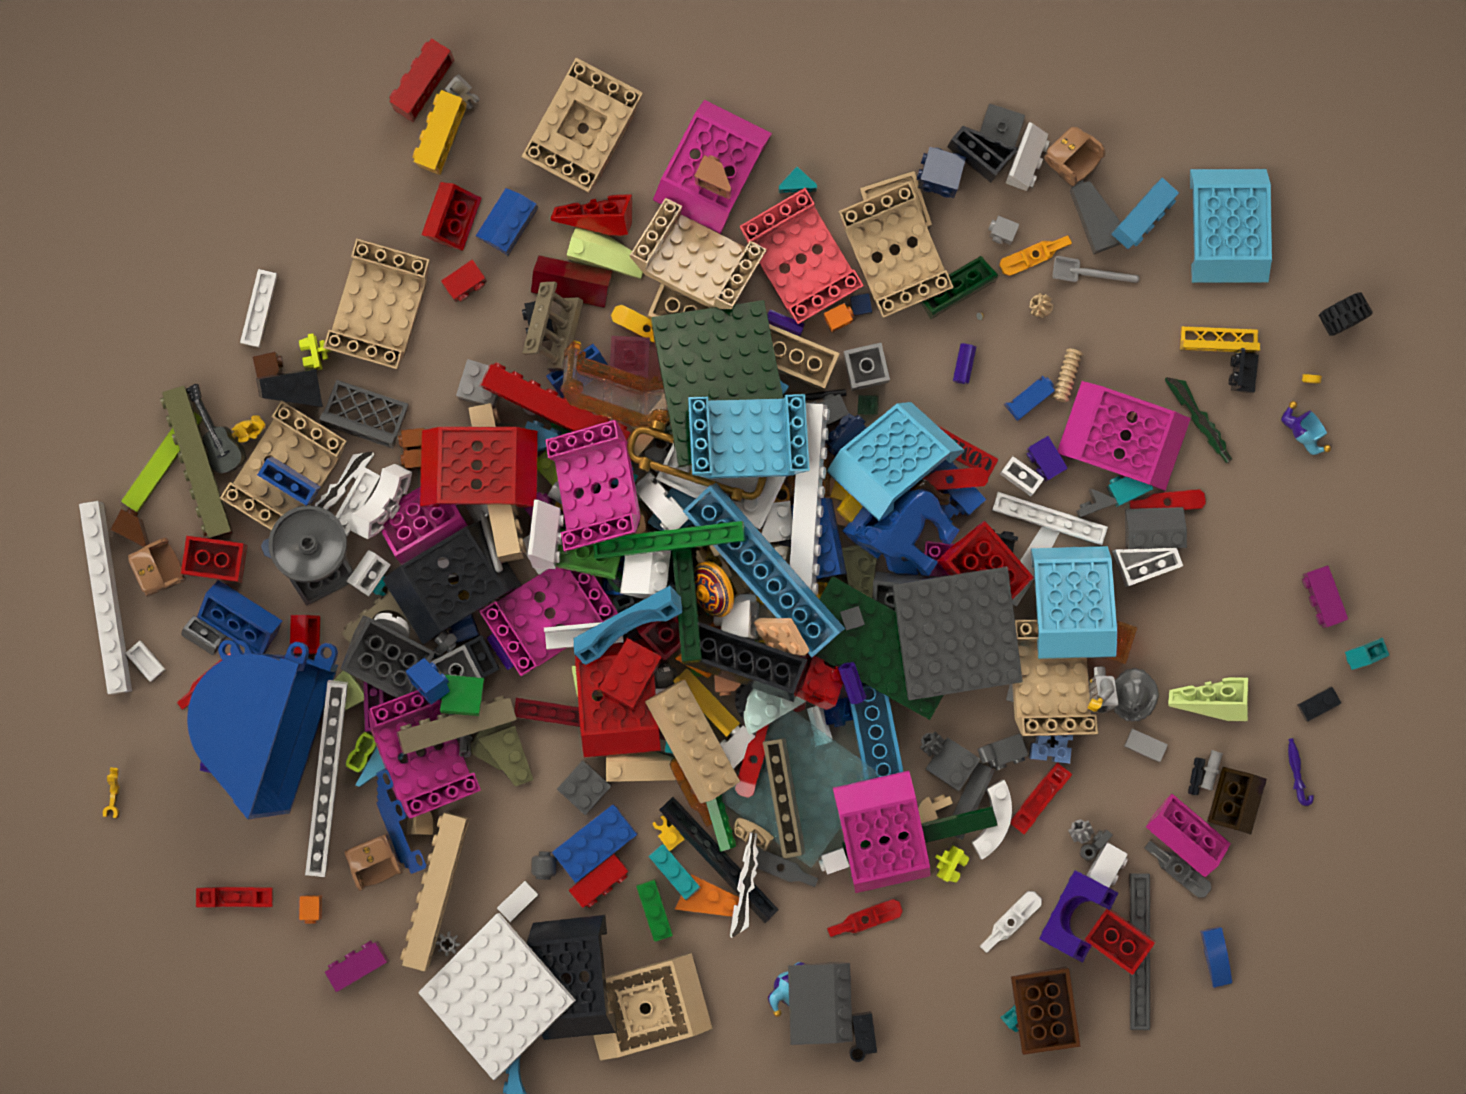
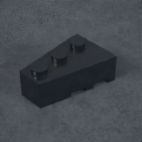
(981, 152)
(293, 387)

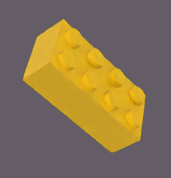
(440, 132)

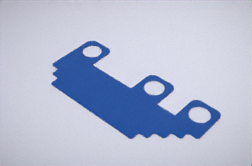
(391, 821)

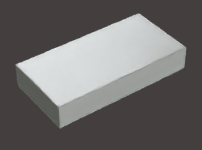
(145, 661)
(517, 901)

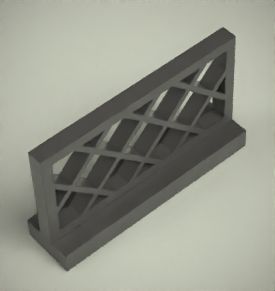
(358, 429)

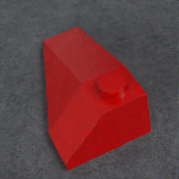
(605, 216)

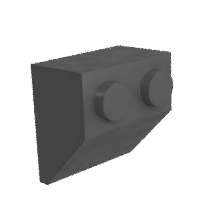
(953, 764)

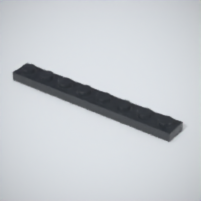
(718, 860)

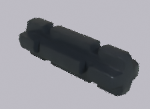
(1196, 776)

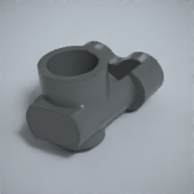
(446, 643)

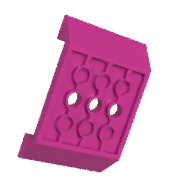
(724, 137)
(1096, 427)
(582, 462)
(521, 621)
(426, 780)
(876, 810)

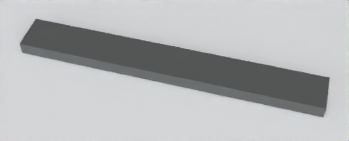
(1141, 978)

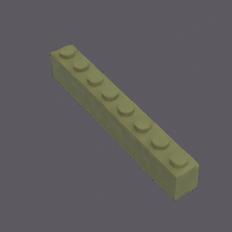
(196, 461)

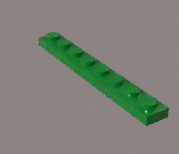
(671, 540)

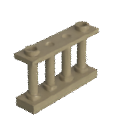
(565, 330)

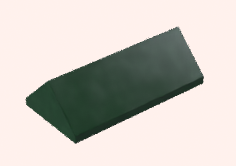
(966, 282)

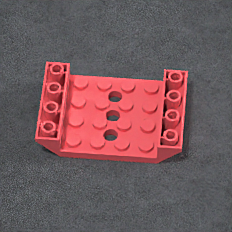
(793, 230)

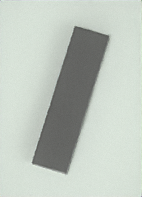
(974, 791)

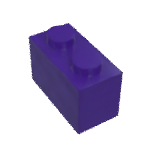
(1046, 459)

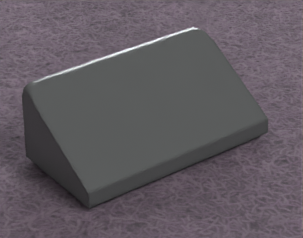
(202, 635)

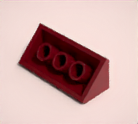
(573, 280)

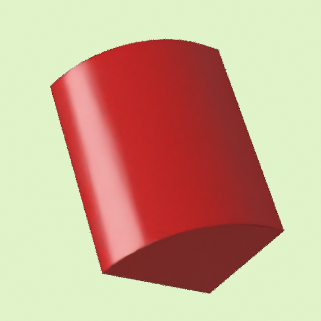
(305, 630)

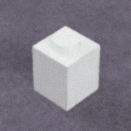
(833, 861)

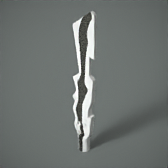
(352, 470)
(740, 917)

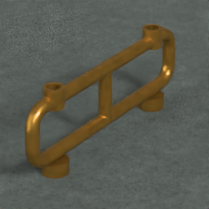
(656, 430)

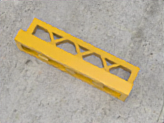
(1221, 345)
(709, 704)

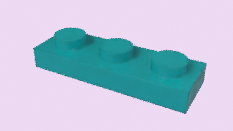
(674, 872)

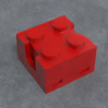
(820, 684)

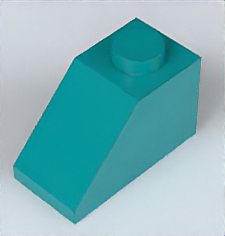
(1127, 489)
(1366, 654)

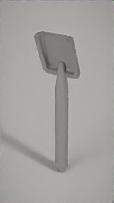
(1069, 270)
(478, 513)

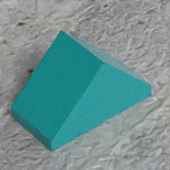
(797, 181)

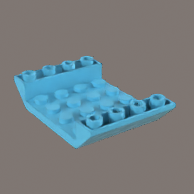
(1231, 225)
(748, 437)
(891, 457)
(1074, 602)

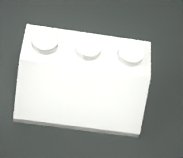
(1028, 157)
(545, 535)
(645, 574)

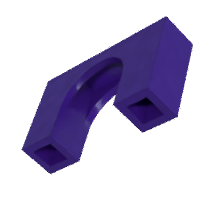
(1058, 928)

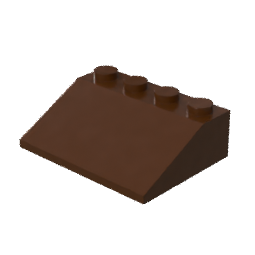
(1045, 1010)

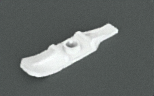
(1019, 913)

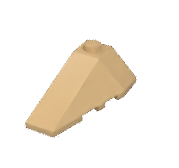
(639, 767)

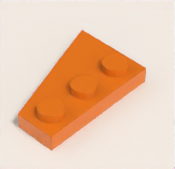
(709, 900)

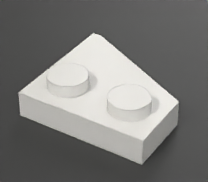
(778, 522)

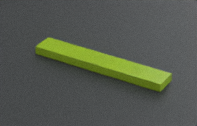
(153, 472)

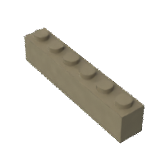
(454, 726)
(784, 798)

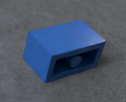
(428, 681)

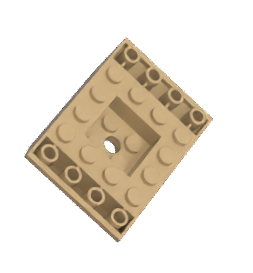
(588, 99)
(675, 1003)

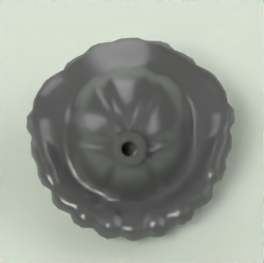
(1135, 694)

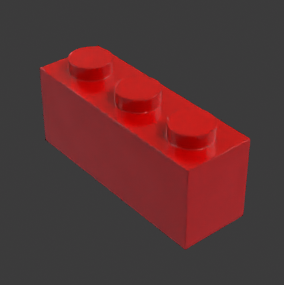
(599, 881)

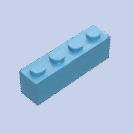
(1145, 213)

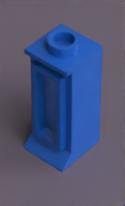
(1030, 398)

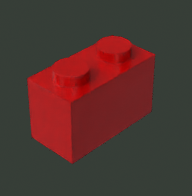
(464, 281)

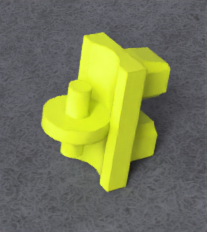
(313, 361)
(949, 862)

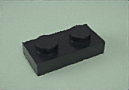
(1319, 704)

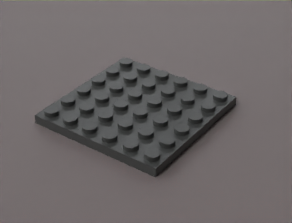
(957, 633)

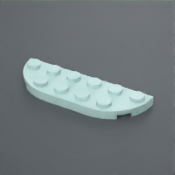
(765, 708)

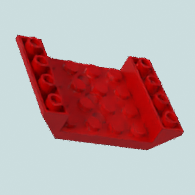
(506, 472)
(606, 724)

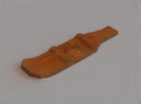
(691, 798)

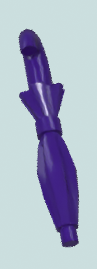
(1295, 763)

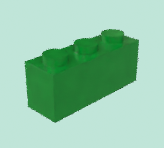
(654, 910)

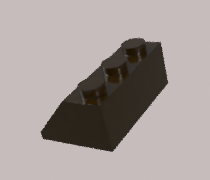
(1237, 800)

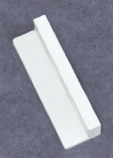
(562, 636)

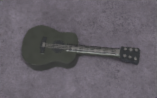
(224, 451)

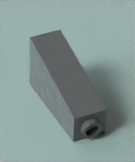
(1095, 216)

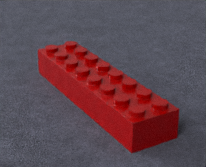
(540, 401)

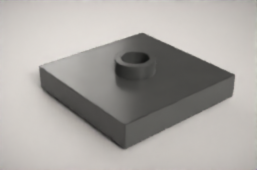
(1002, 124)

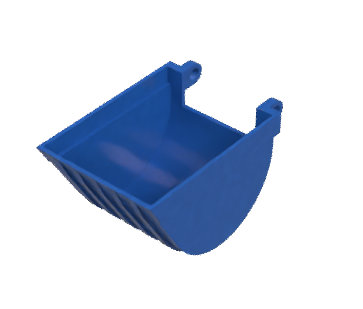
(258, 721)

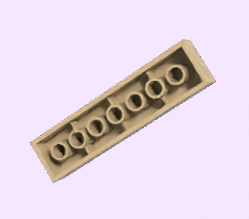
(503, 517)
(436, 891)

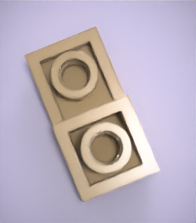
(743, 829)

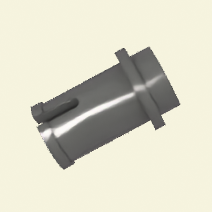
(465, 745)

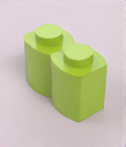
(360, 756)

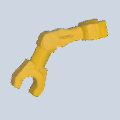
(114, 790)

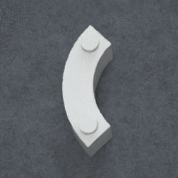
(655, 497)
(383, 502)
(992, 837)

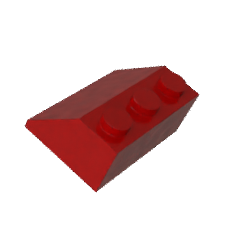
(451, 216)

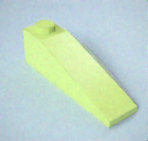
(602, 252)
(1219, 700)

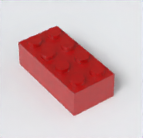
(421, 79)

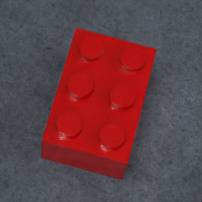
(214, 559)
(630, 674)
(1120, 940)

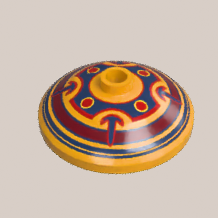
(713, 589)

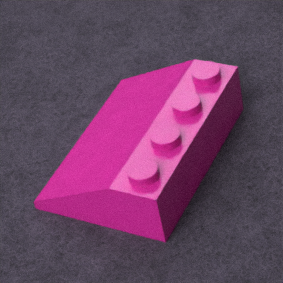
(420, 528)

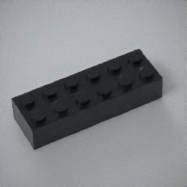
(750, 663)

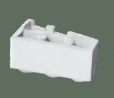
(1143, 564)

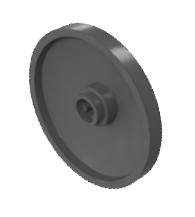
(307, 544)

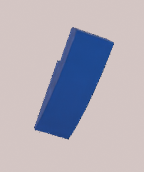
(1216, 956)

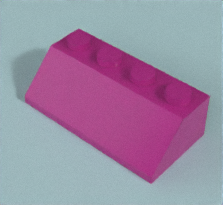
(1188, 835)

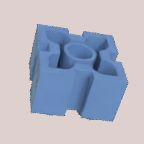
(1059, 751)

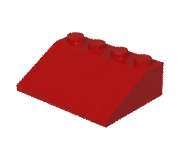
(985, 550)

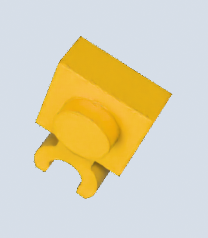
(670, 835)

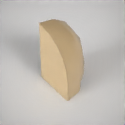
(420, 824)

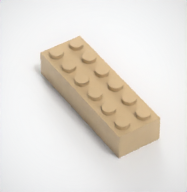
(692, 741)

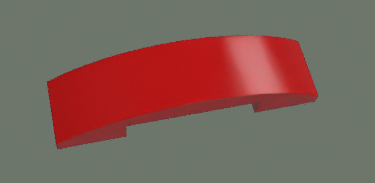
(1040, 797)
(234, 897)

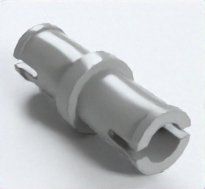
(1211, 770)

